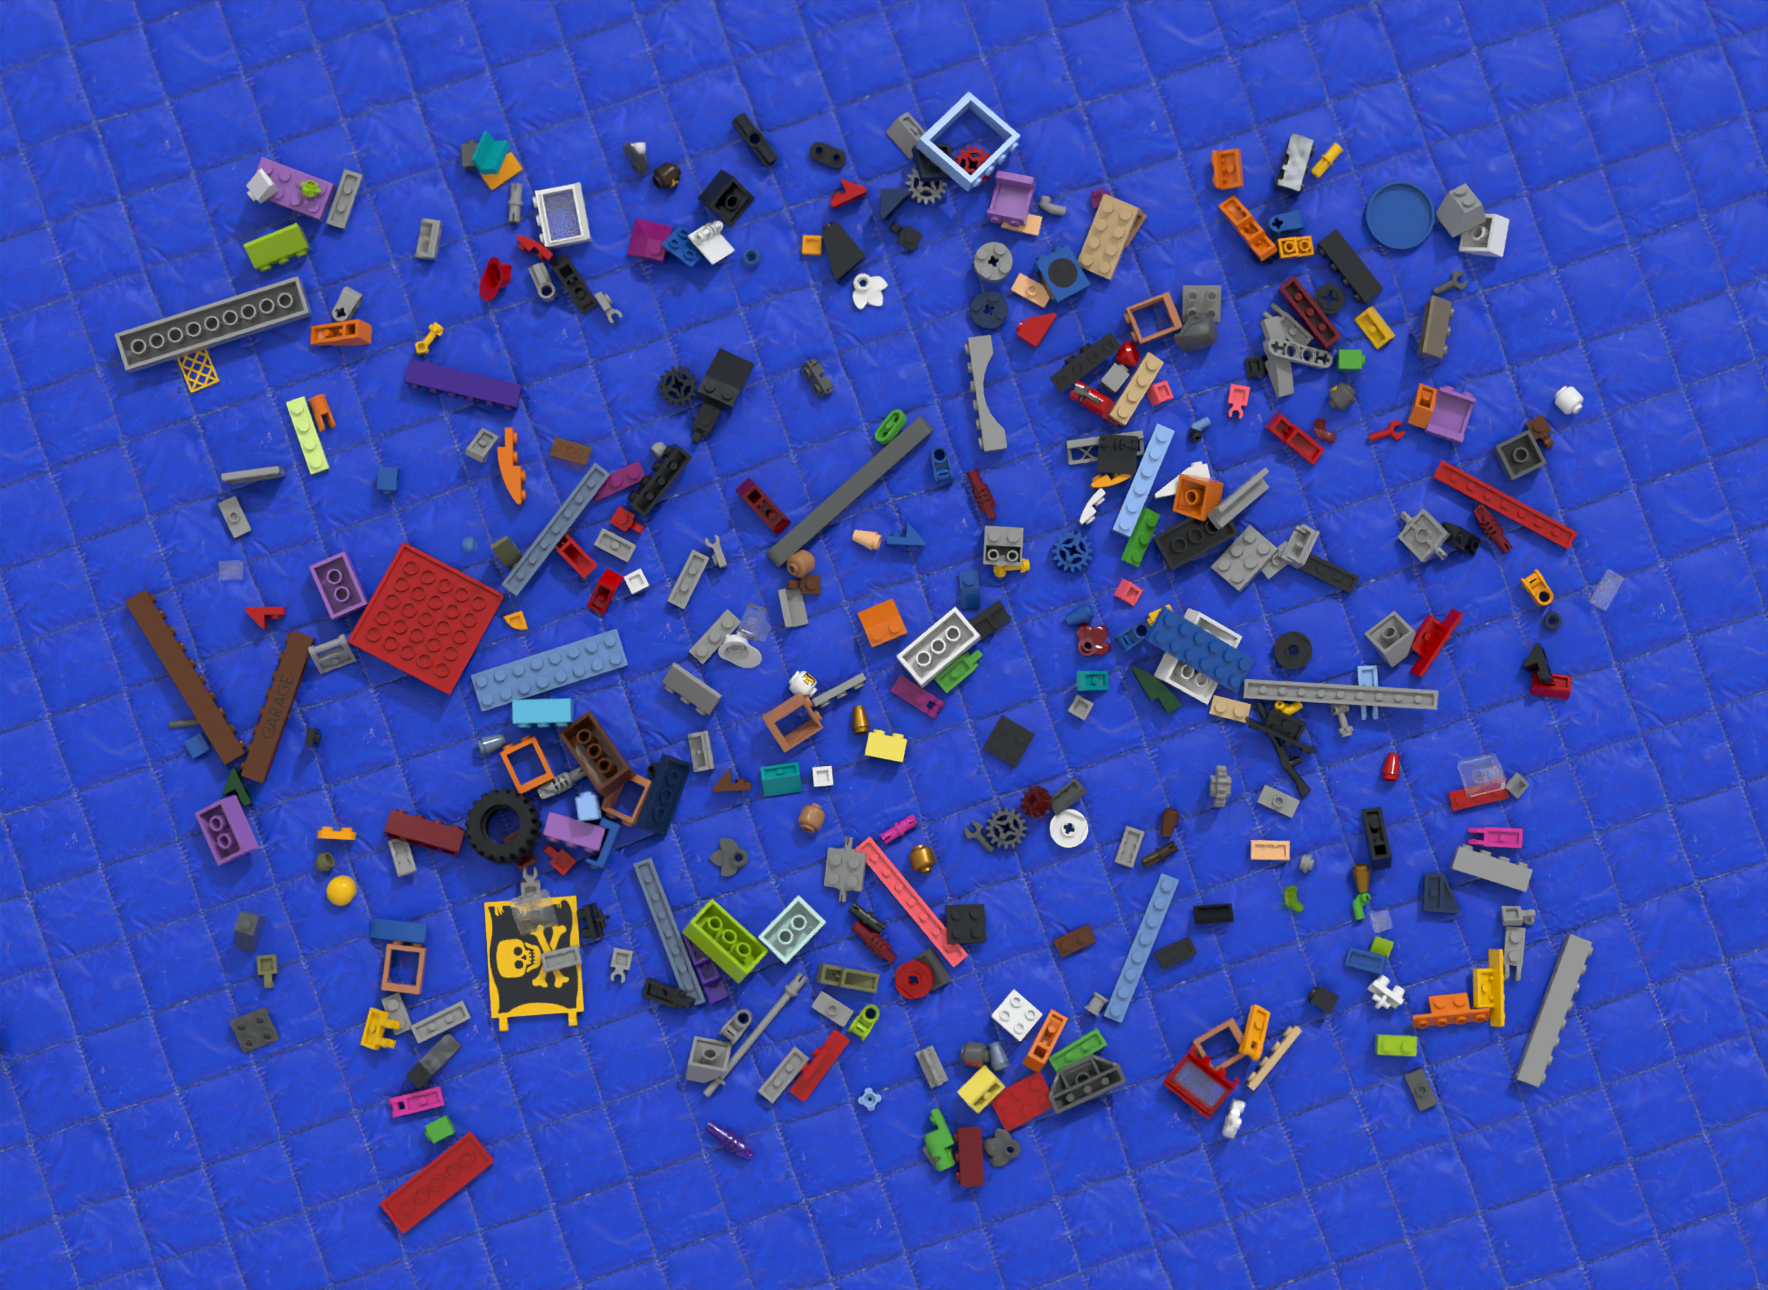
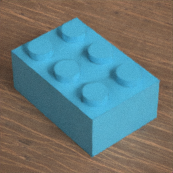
(543, 712)

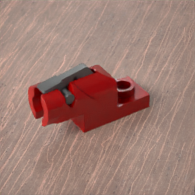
(1093, 401)

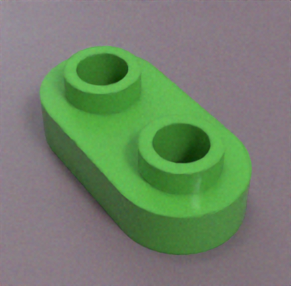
(890, 427)

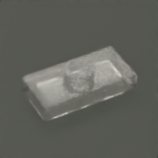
(1606, 590)

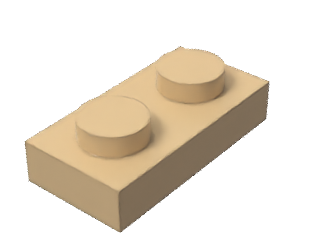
(1229, 708)

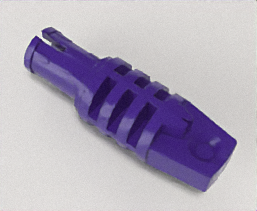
(730, 1141)

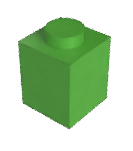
(1350, 360)
(439, 1129)

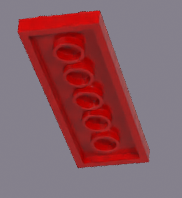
(437, 1182)

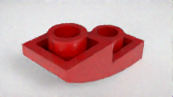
(530, 245)

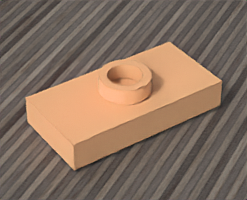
(1032, 225)
(1030, 290)
(1269, 850)

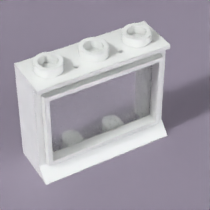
(562, 216)

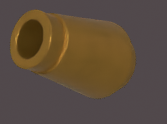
(860, 721)
(1361, 875)

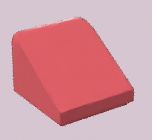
(1159, 393)
(1128, 592)

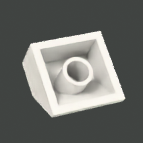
(1486, 238)

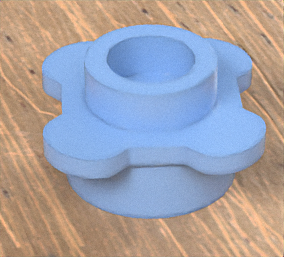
(869, 1104)

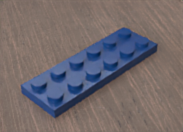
(1199, 649)

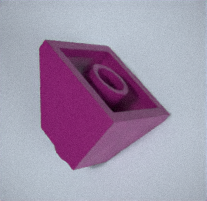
(647, 241)

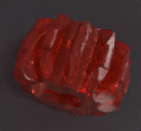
(1036, 801)

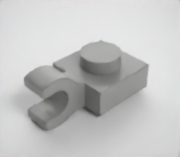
(605, 303)
(718, 557)
(1515, 916)

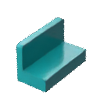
(490, 154)
(781, 779)

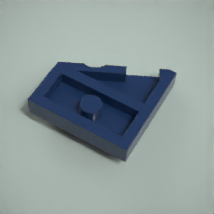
(1438, 895)

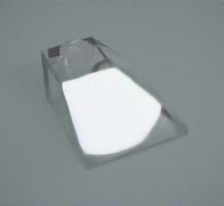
(1481, 775)
(534, 912)

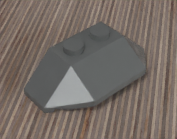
(1084, 1081)

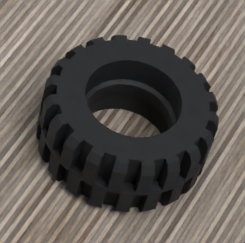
(481, 815)

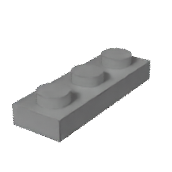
(344, 199)
(688, 579)
(714, 636)
(839, 691)
(440, 1021)
(783, 1074)

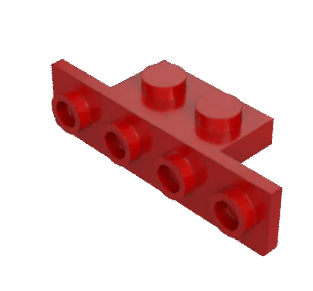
(1431, 638)
(819, 1065)

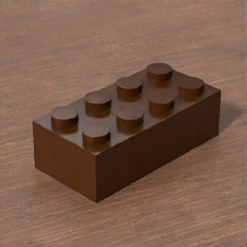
(597, 754)

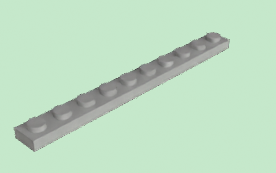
(1340, 694)

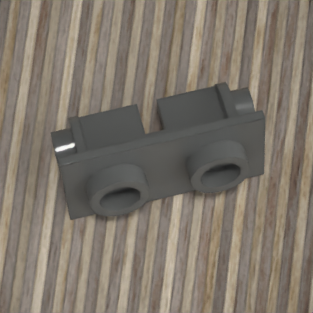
(811, 371)

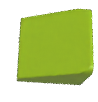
(1381, 946)

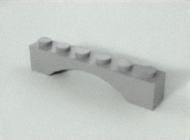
(992, 433)

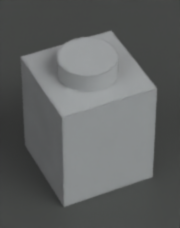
(1115, 377)

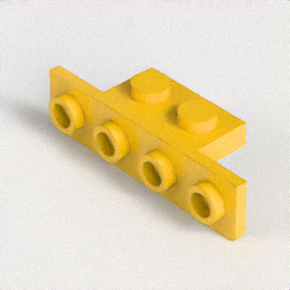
(1489, 987)

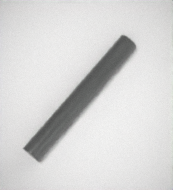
(186, 723)

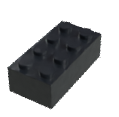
(1190, 540)

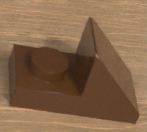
(725, 784)

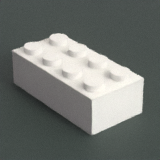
(938, 647)

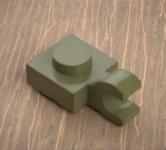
(267, 966)

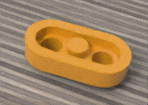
(328, 833)

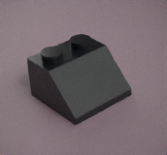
(726, 197)

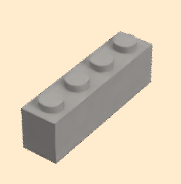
(1491, 868)

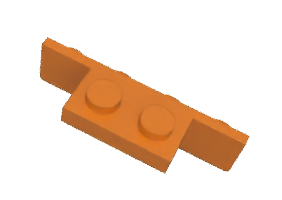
(1450, 1010)

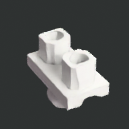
(1384, 996)

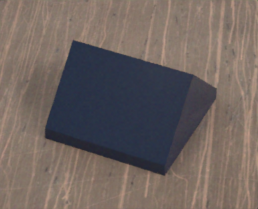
(892, 201)

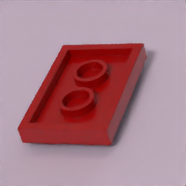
(1022, 1101)

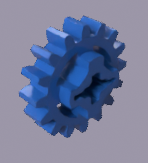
(1081, 554)

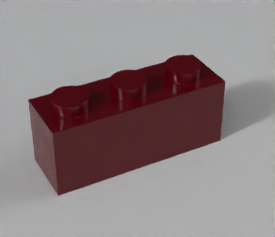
(969, 1156)

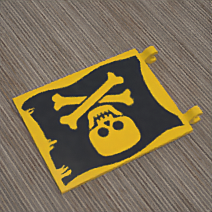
(516, 966)

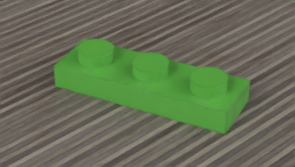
(1140, 537)
(1078, 1049)

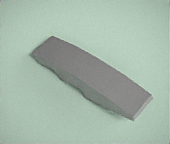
(1278, 369)

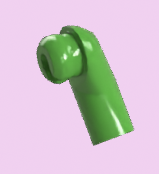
(1358, 904)

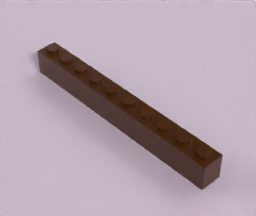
(185, 677)

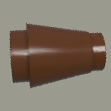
(1169, 821)

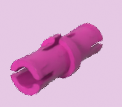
(899, 829)

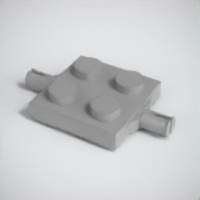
(1423, 535)
(845, 869)

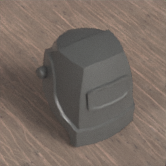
(1197, 333)

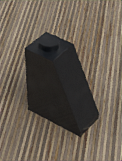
(841, 250)

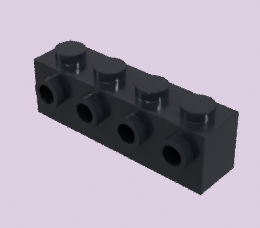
(659, 480)

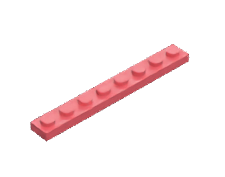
(911, 901)

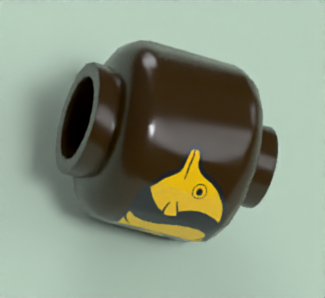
(666, 176)

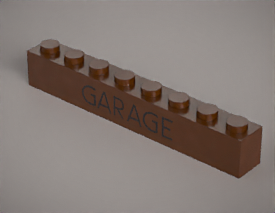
(278, 707)

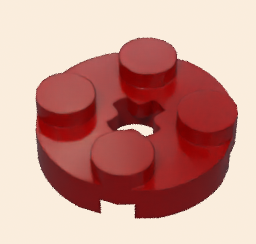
(903, 979)

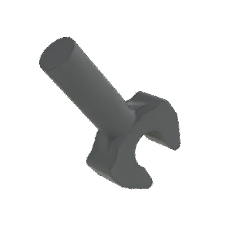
(1451, 284)
(979, 836)

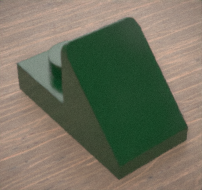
(236, 783)

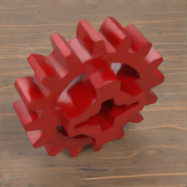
(965, 155)

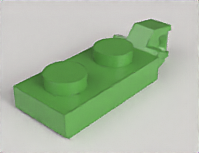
(958, 671)

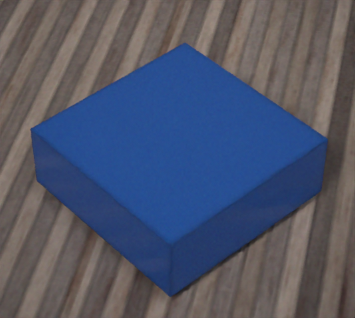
(197, 745)

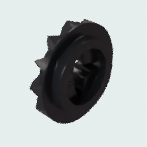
(1336, 293)

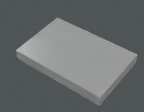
(253, 475)

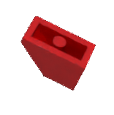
(1035, 328)
(605, 591)

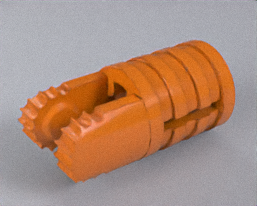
(321, 408)

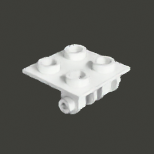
(711, 242)
(1016, 1015)

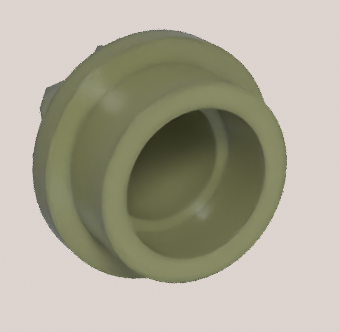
(324, 861)

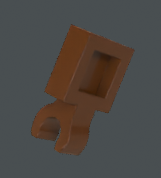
(1539, 430)
(808, 584)

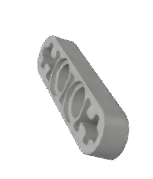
(1298, 351)

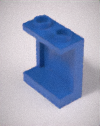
(609, 844)

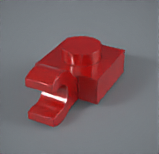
(624, 520)
(561, 860)

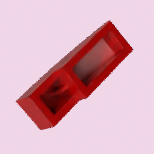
(1294, 438)
(575, 556)

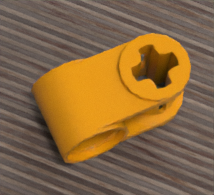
(1537, 587)

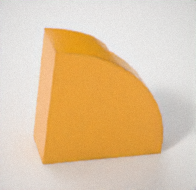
(516, 620)

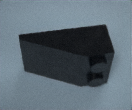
(724, 380)

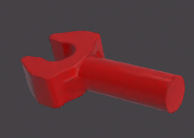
(1387, 432)

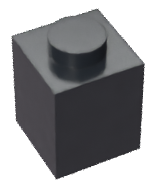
(1323, 998)

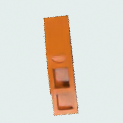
(512, 475)

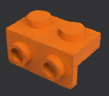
(1227, 169)

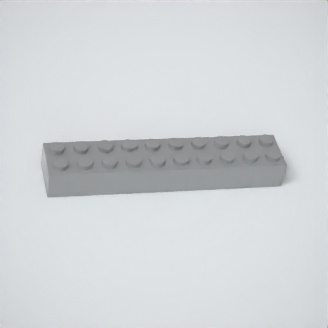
(213, 324)

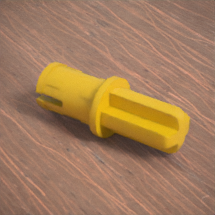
(1326, 160)

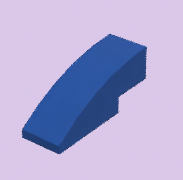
(399, 930)

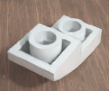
(1088, 513)

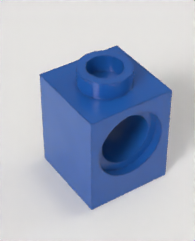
(388, 480)

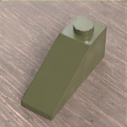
(507, 552)

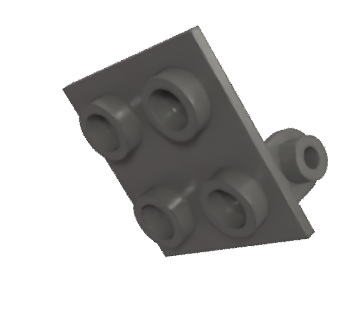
(254, 1029)

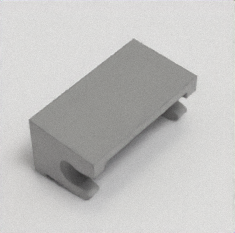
(429, 239)
(1299, 546)
(701, 751)

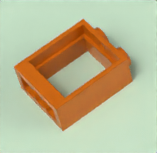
(525, 741)

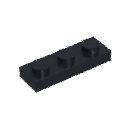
(1330, 573)

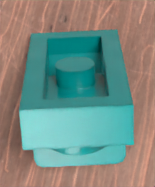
(1092, 680)

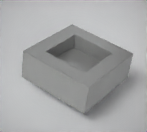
(1080, 707)
(1517, 785)

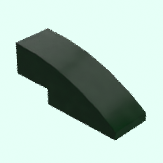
(1155, 689)

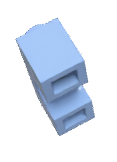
(589, 806)

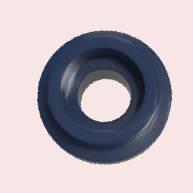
(1556, 617)

